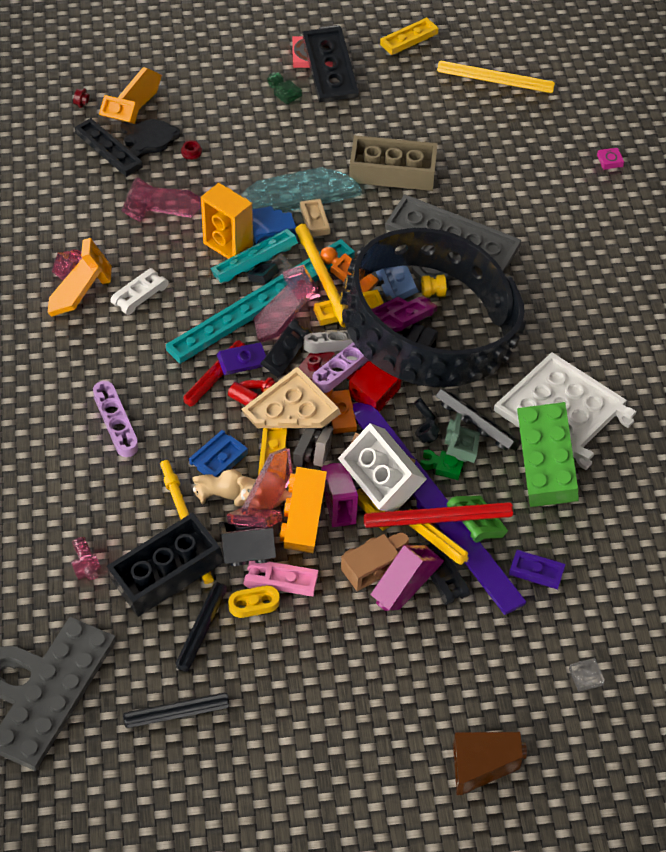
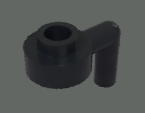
(429, 430)

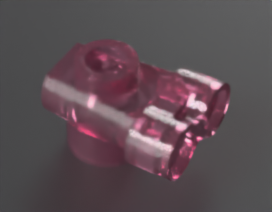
(86, 564)

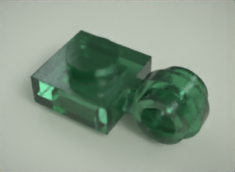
(284, 91)

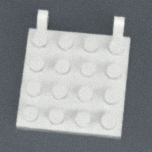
(587, 402)

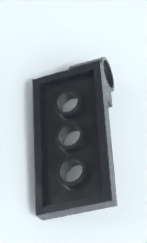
(338, 54)

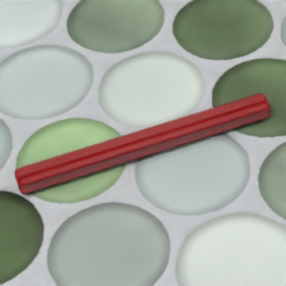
(438, 515)

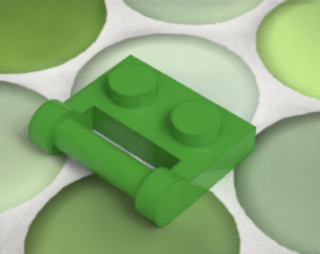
(482, 528)

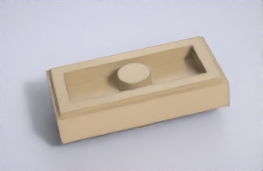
(315, 217)

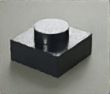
(263, 272)

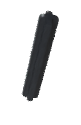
(201, 627)
(176, 710)

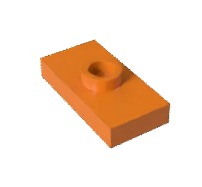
(346, 420)

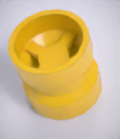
(430, 286)

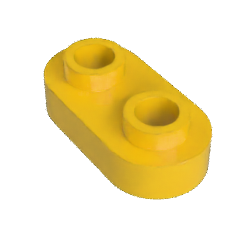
(253, 601)

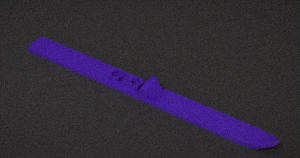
(429, 496)

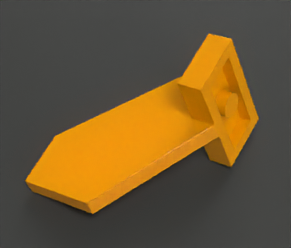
(133, 97)
(80, 279)

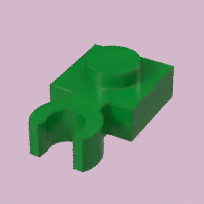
(445, 464)

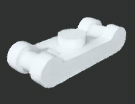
(139, 290)

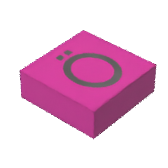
(610, 158)

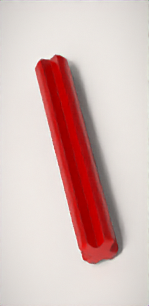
(206, 381)

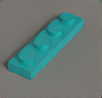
(256, 254)

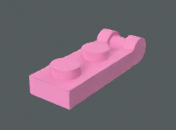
(282, 577)

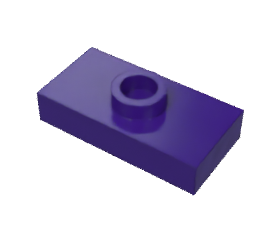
(241, 358)
(537, 569)

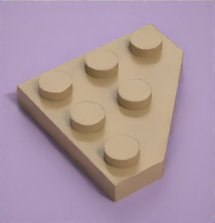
(292, 404)

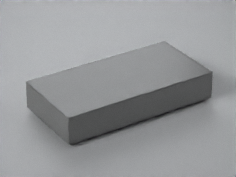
(323, 446)

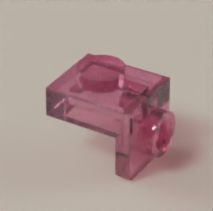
(66, 262)

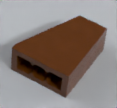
(485, 757)

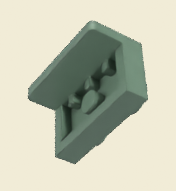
(461, 441)

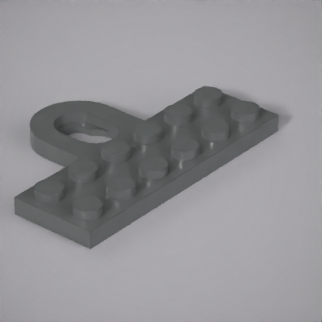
(419, 214)
(51, 692)

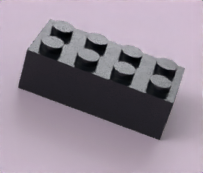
(165, 564)

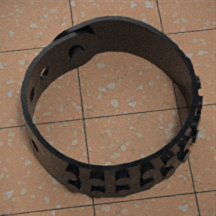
(416, 361)

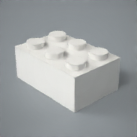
(382, 468)

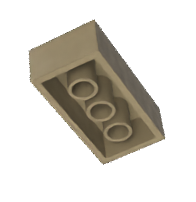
(393, 162)

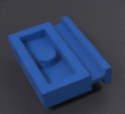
(218, 455)

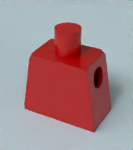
(373, 386)

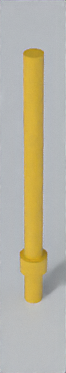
(172, 483)

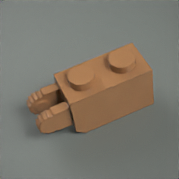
(372, 559)

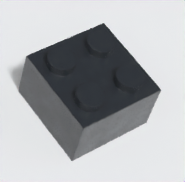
(246, 543)

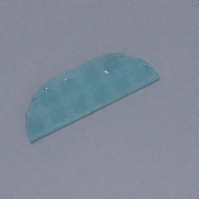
(289, 190)

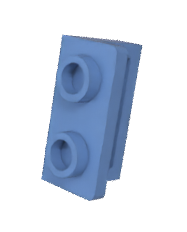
(397, 282)

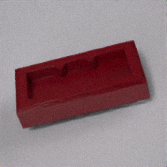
(314, 362)

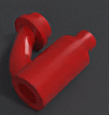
(242, 393)

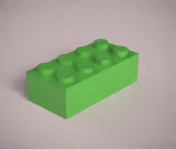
(548, 454)

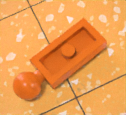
(341, 265)

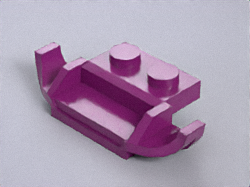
(400, 314)

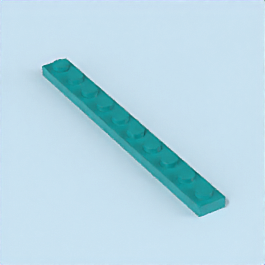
(238, 313)

